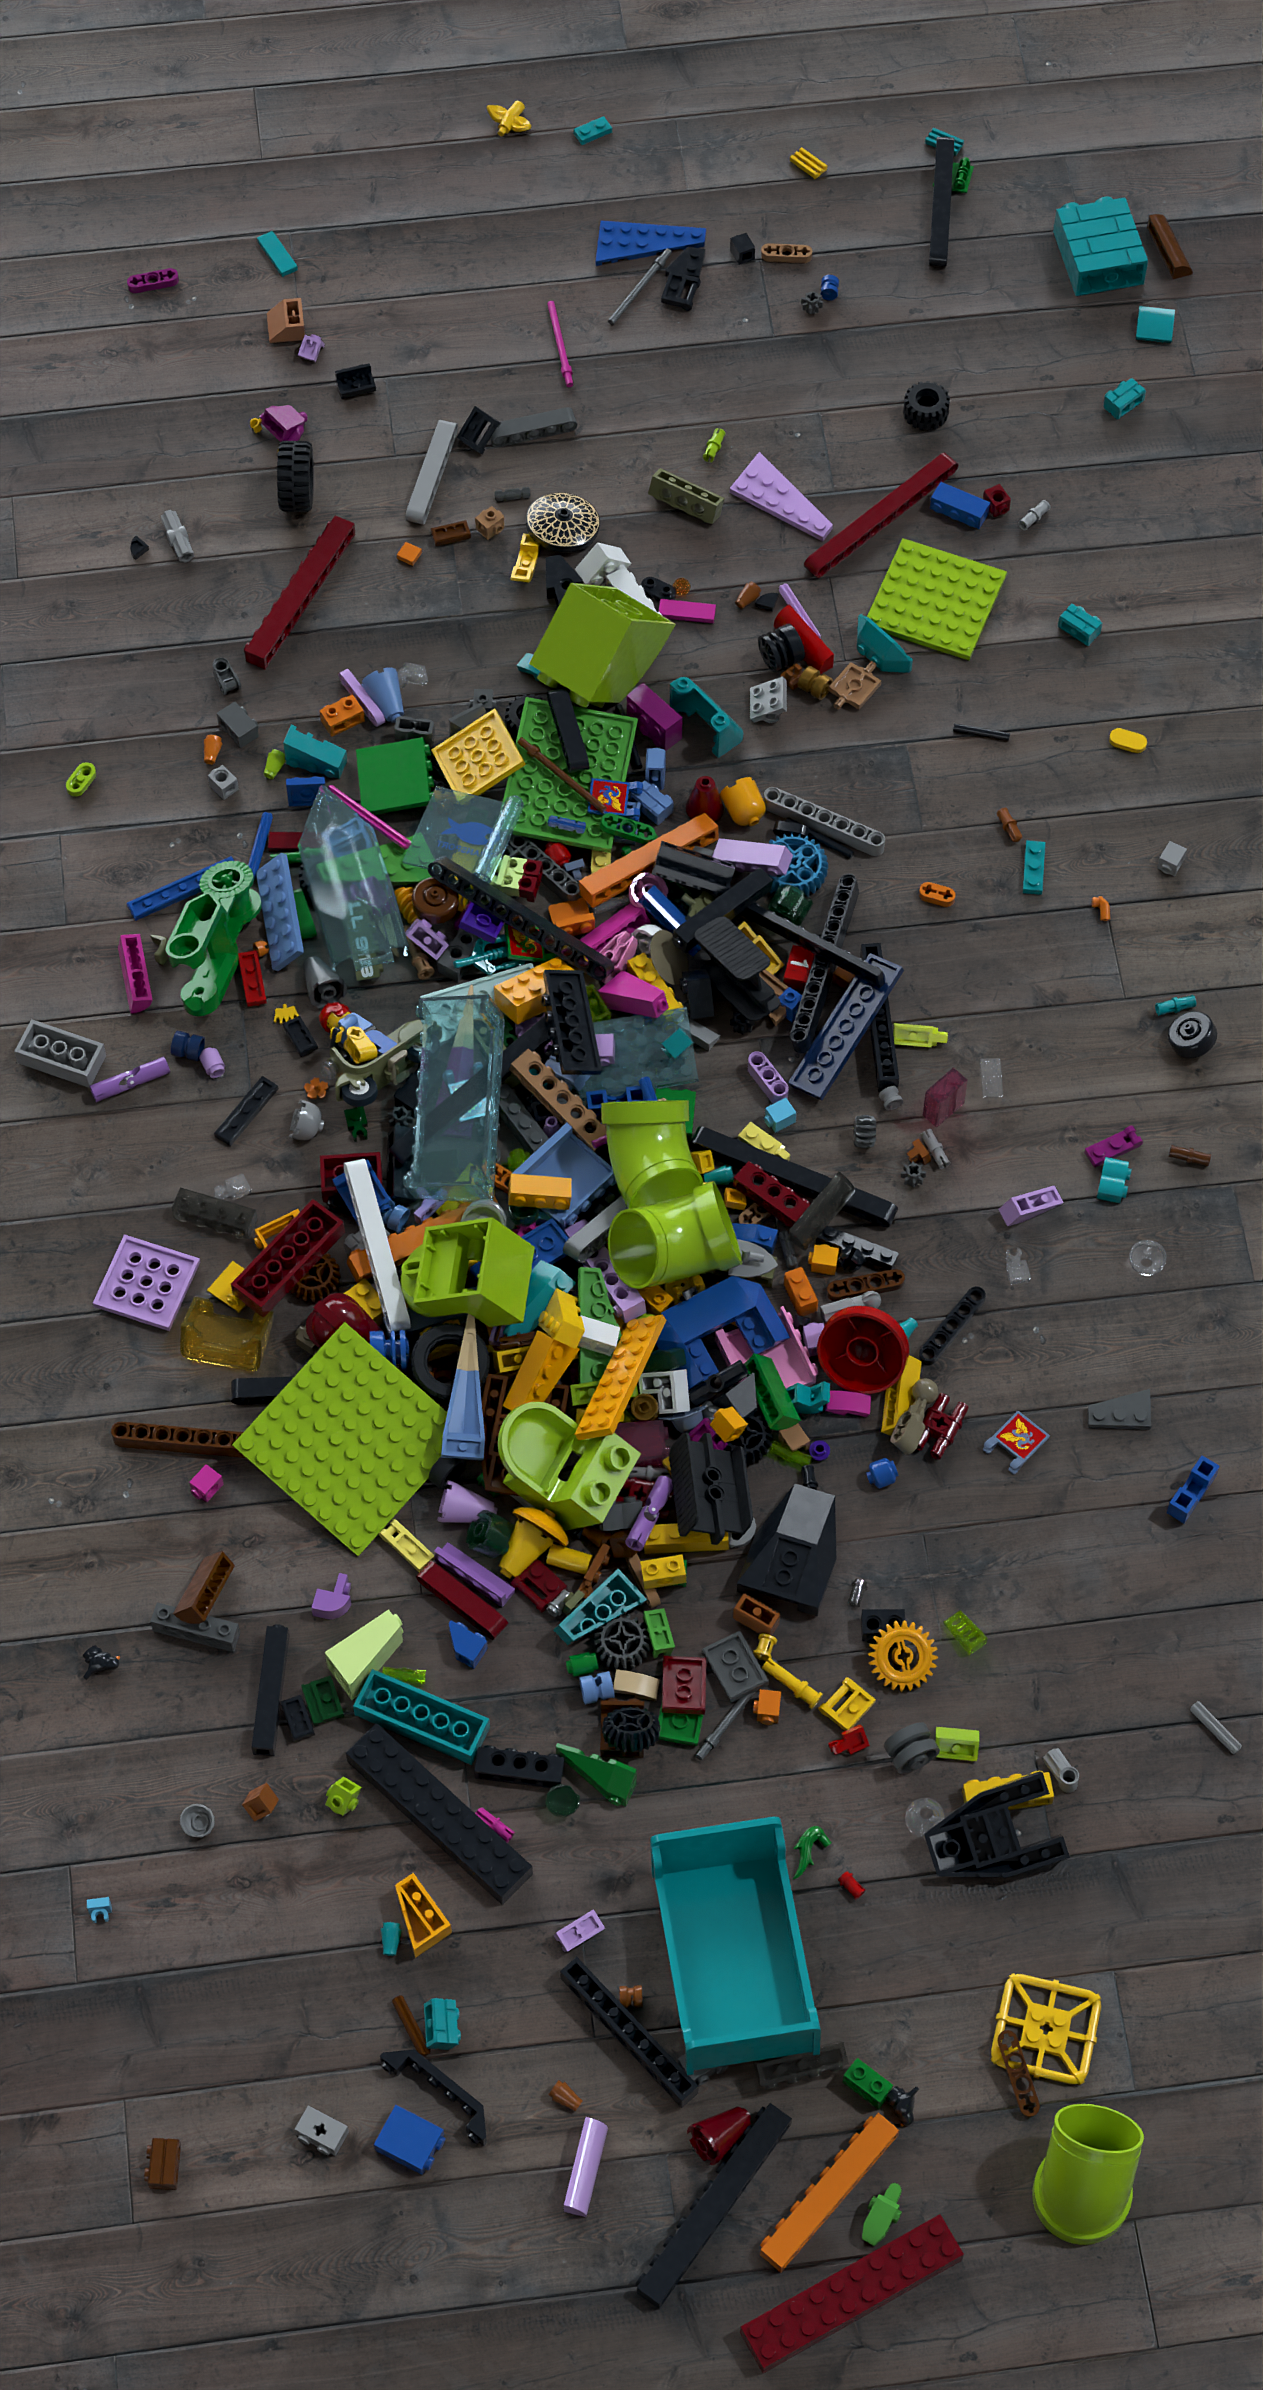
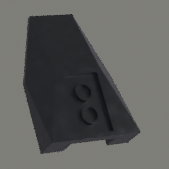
(794, 1551)

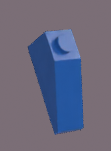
(758, 1234)

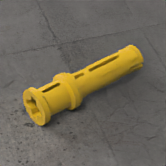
(800, 1689)

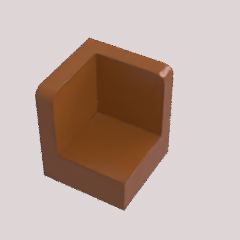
(260, 1802)

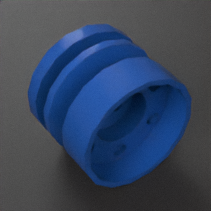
(394, 1349)

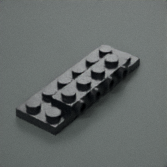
(570, 1022)

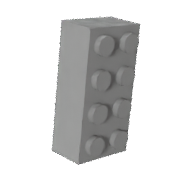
(60, 1053)

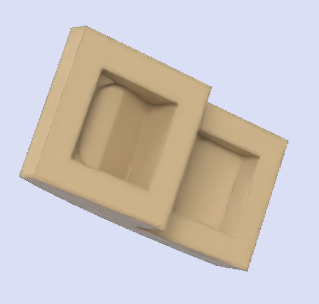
(636, 1684)

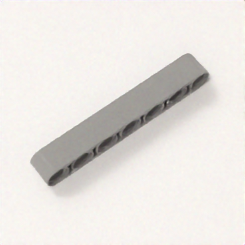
(431, 472)
(831, 827)

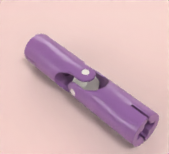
(139, 1075)
(654, 1503)

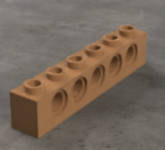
(548, 1098)

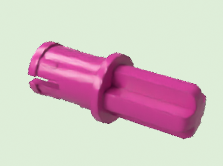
(495, 1823)

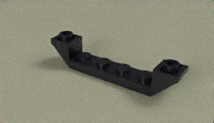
(398, 2060)

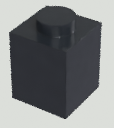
(742, 248)

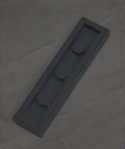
(246, 1111)

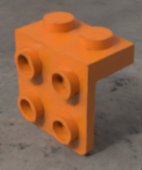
(572, 917)

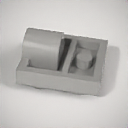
(768, 700)

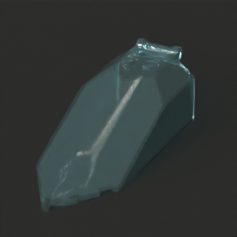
(349, 885)

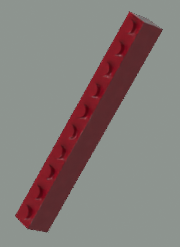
(299, 592)

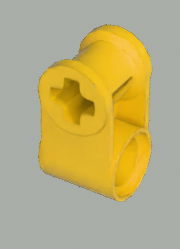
(359, 1045)

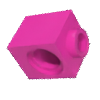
(206, 1483)

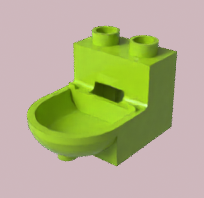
(437, 1272)
(534, 1449)

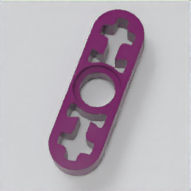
(166, 282)

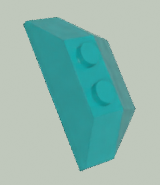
(880, 647)

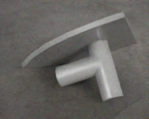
(755, 1261)

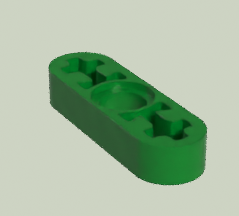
(615, 819)

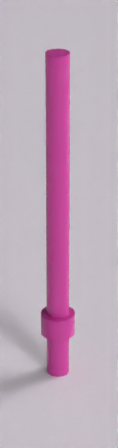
(566, 369)

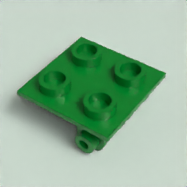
(961, 175)

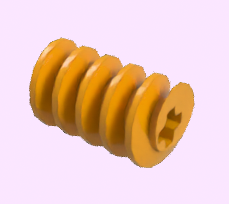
(404, 901)

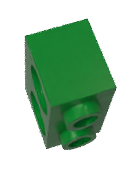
(867, 2083)

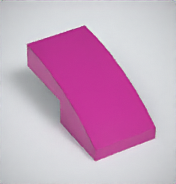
(849, 1402)

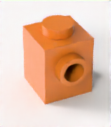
(767, 1707)

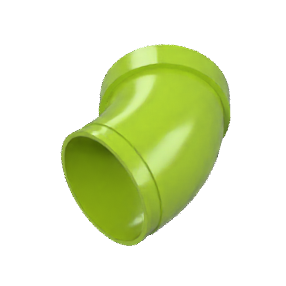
(650, 1150)
(673, 1239)
(1087, 2173)

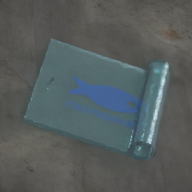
(465, 830)

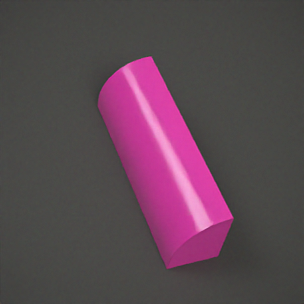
(626, 919)
(134, 972)

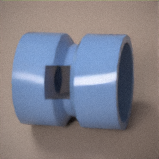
(396, 1217)
(596, 1687)

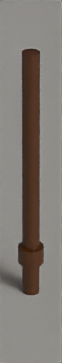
(534, 752)

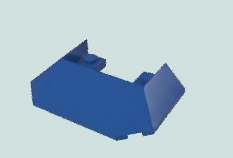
(713, 1309)

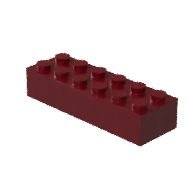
(288, 1258)

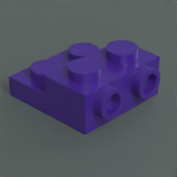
(481, 923)

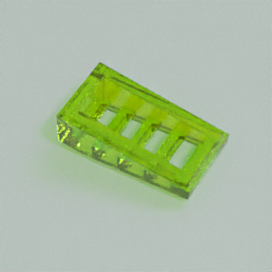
(969, 1646)

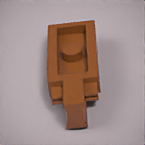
(593, 1574)

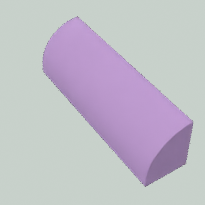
(585, 2167)

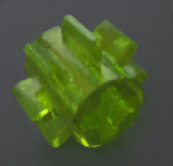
(517, 1158)

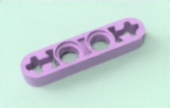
(365, 701)

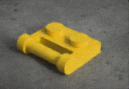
(853, 1708)

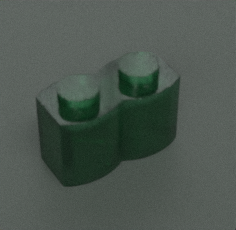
(665, 1360)

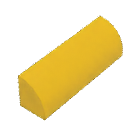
(899, 1396)

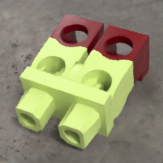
(518, 877)

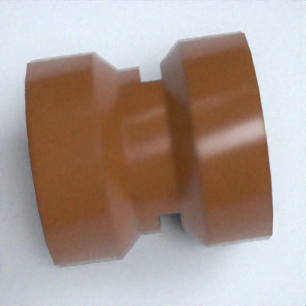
(625, 1996)

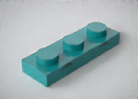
(1034, 867)

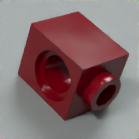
(998, 500)

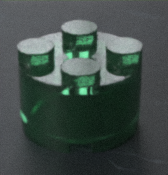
(790, 904)
(489, 1534)

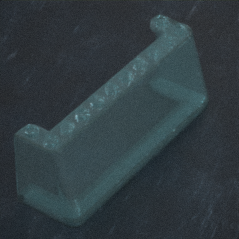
(457, 1099)

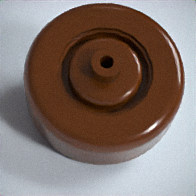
(434, 901)

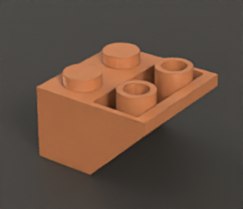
(286, 321)

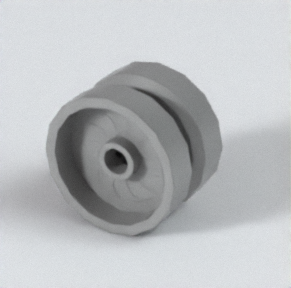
(484, 1209)

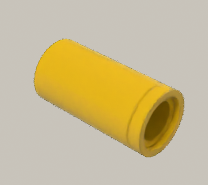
(569, 1559)

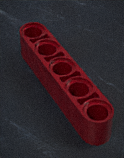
(462, 1600)

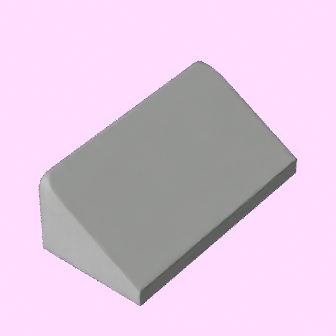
(702, 1036)

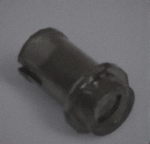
(857, 1592)

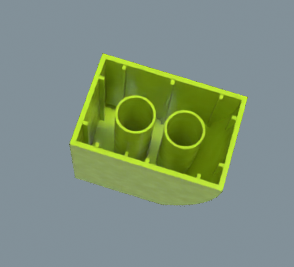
(599, 644)

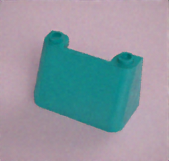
(689, 698)

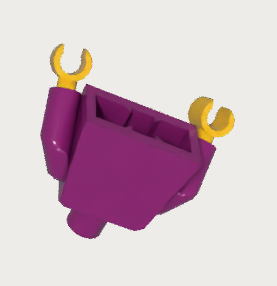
(282, 422)

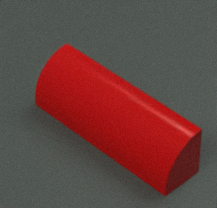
(816, 651)

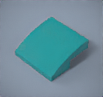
(1155, 324)

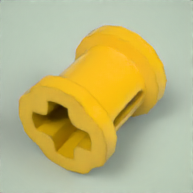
(764, 1647)

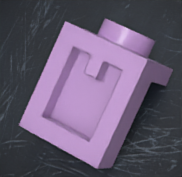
(310, 347)

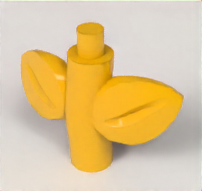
(509, 118)

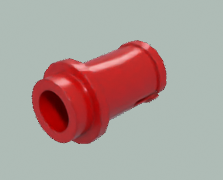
(851, 1885)

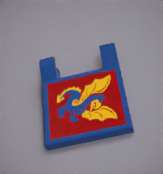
(615, 797)

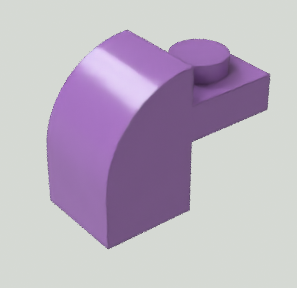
(333, 1604)

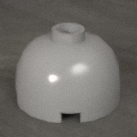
(306, 1121)

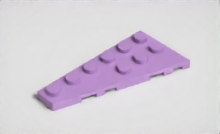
(771, 492)

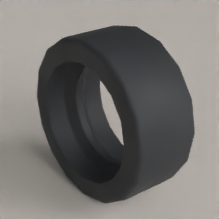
(445, 1470)

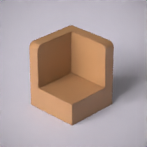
(794, 1438)

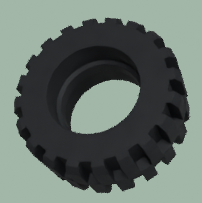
(295, 476)

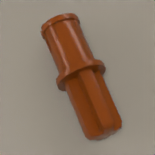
(1009, 824)

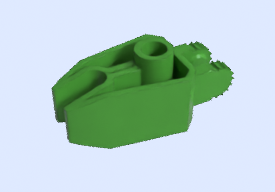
(882, 2214)

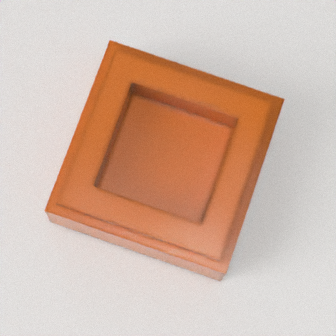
(409, 553)

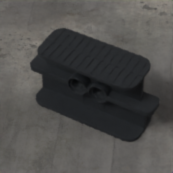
(736, 968)
(710, 1488)

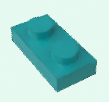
(592, 130)

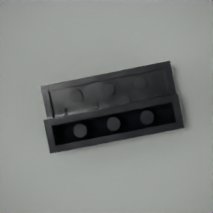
(693, 869)

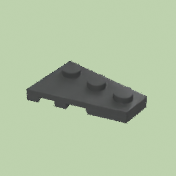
(1124, 1412)

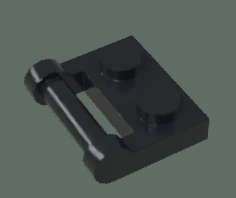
(675, 287)
(473, 428)

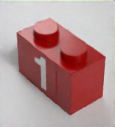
(798, 968)

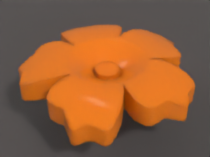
(316, 1088)

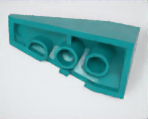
(542, 1284)

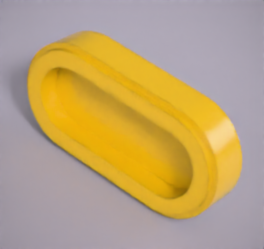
(1128, 740)

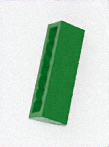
(772, 1393)

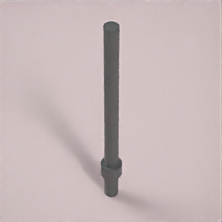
(658, 264)
(713, 1739)

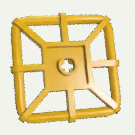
(1057, 2019)

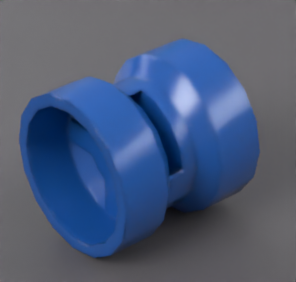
(829, 287)

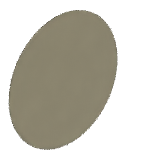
(667, 958)

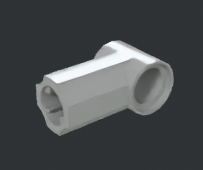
(1061, 1769)

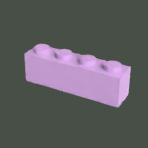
(752, 855)

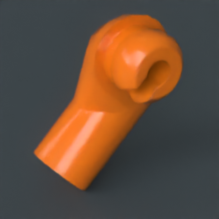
(1104, 907)

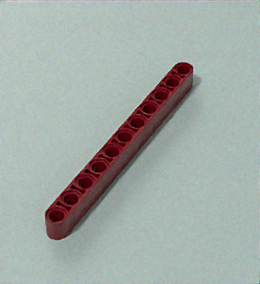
(880, 515)

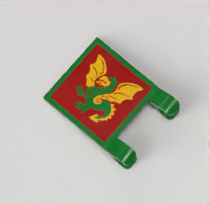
(523, 948)

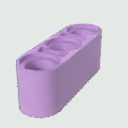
(764, 1070)

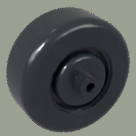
(1192, 1034)

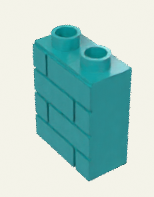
(1100, 245)

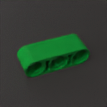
(305, 919)

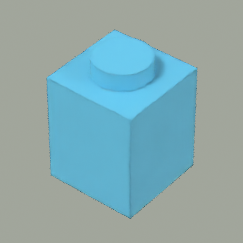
(780, 1115)

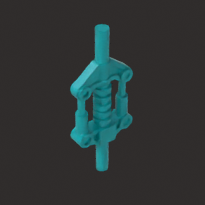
(480, 958)

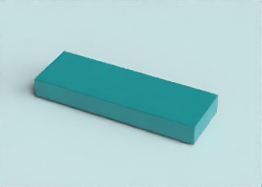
(277, 253)

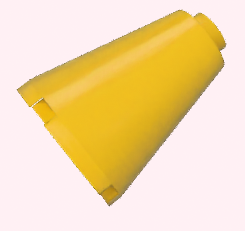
(524, 1548)

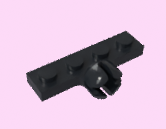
(857, 1251)

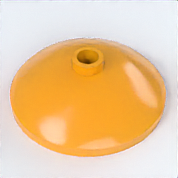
(544, 1522)

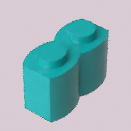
(1113, 1180)

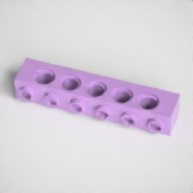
(624, 1299)

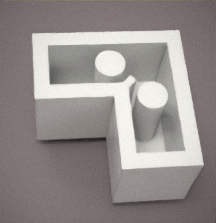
(600, 562)
(671, 1389)

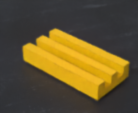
(810, 160)

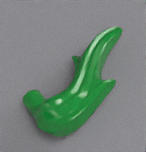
(805, 1845)

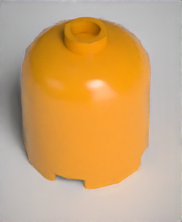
(744, 802)

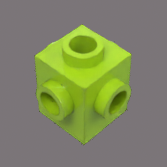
(343, 1796)

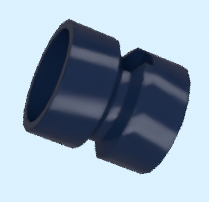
(184, 1045)

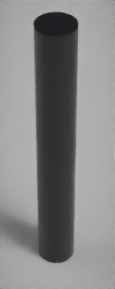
(981, 731)

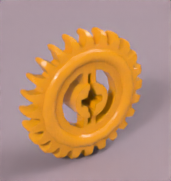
(899, 1634)

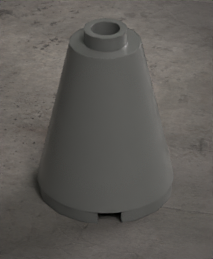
(322, 982)

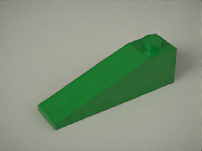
(611, 1778)

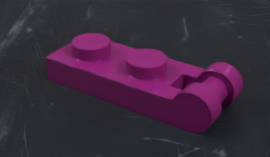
(1113, 1146)

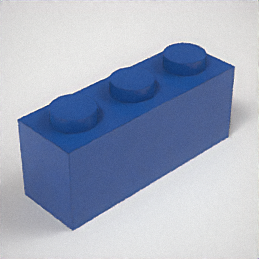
(959, 505)

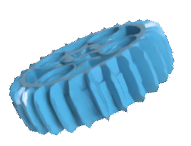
(801, 865)

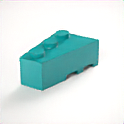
(313, 755)

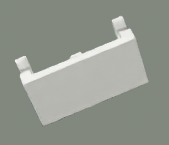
(599, 1336)

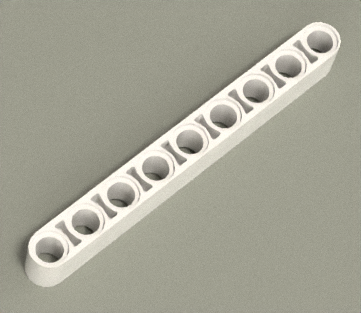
(377, 1245)

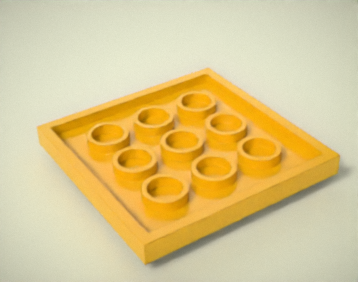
(479, 755)

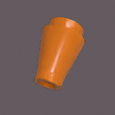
(212, 746)

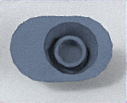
(686, 1420)

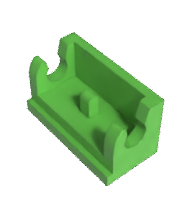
(659, 1632)

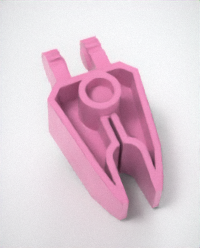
(619, 951)

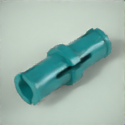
(1175, 1005)

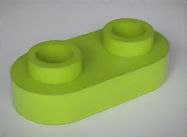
(79, 779)

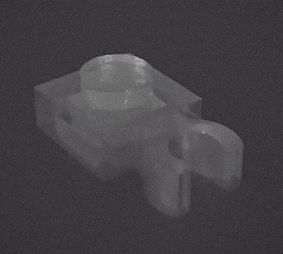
(1017, 1270)

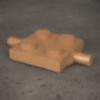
(855, 685)

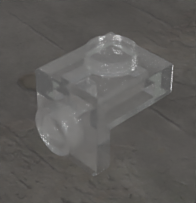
(413, 674)

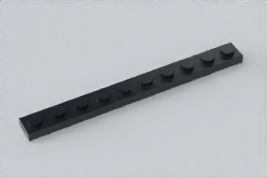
(815, 944)

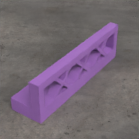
(474, 1574)

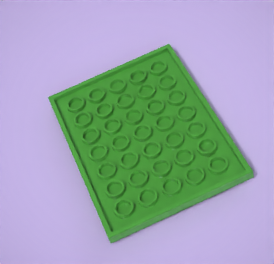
(608, 747)

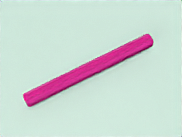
(373, 820)

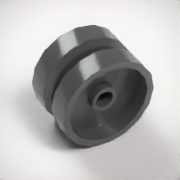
(911, 1748)

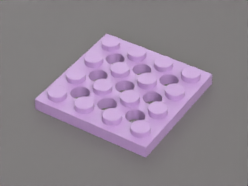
(149, 1253)

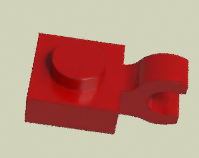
(853, 1741)

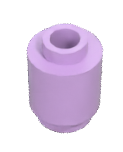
(212, 1062)

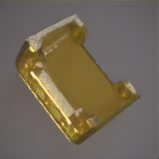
(224, 1338)

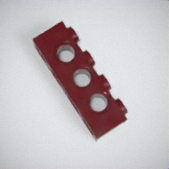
(760, 1194)

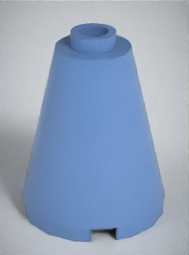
(385, 692)

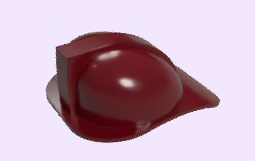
(332, 1313)

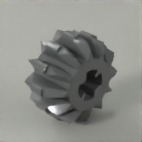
(864, 1131)

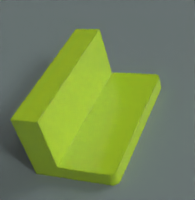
(957, 1743)

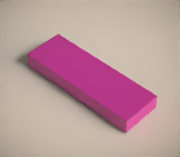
(687, 611)

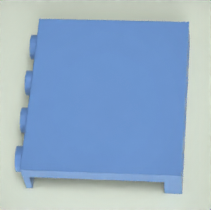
(570, 1158)

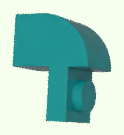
(808, 1399)

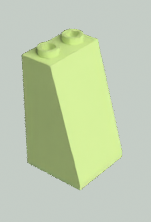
(363, 1651)

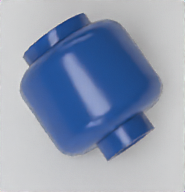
(882, 1473)

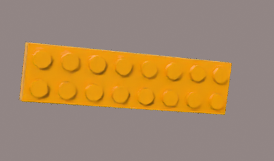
(620, 1377)

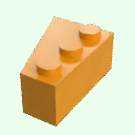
(421, 1915)

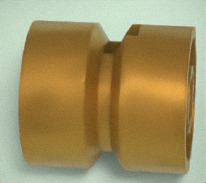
(812, 681)
(645, 1407)

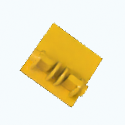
(222, 1286)

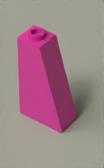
(633, 996)

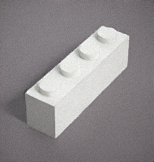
(627, 583)

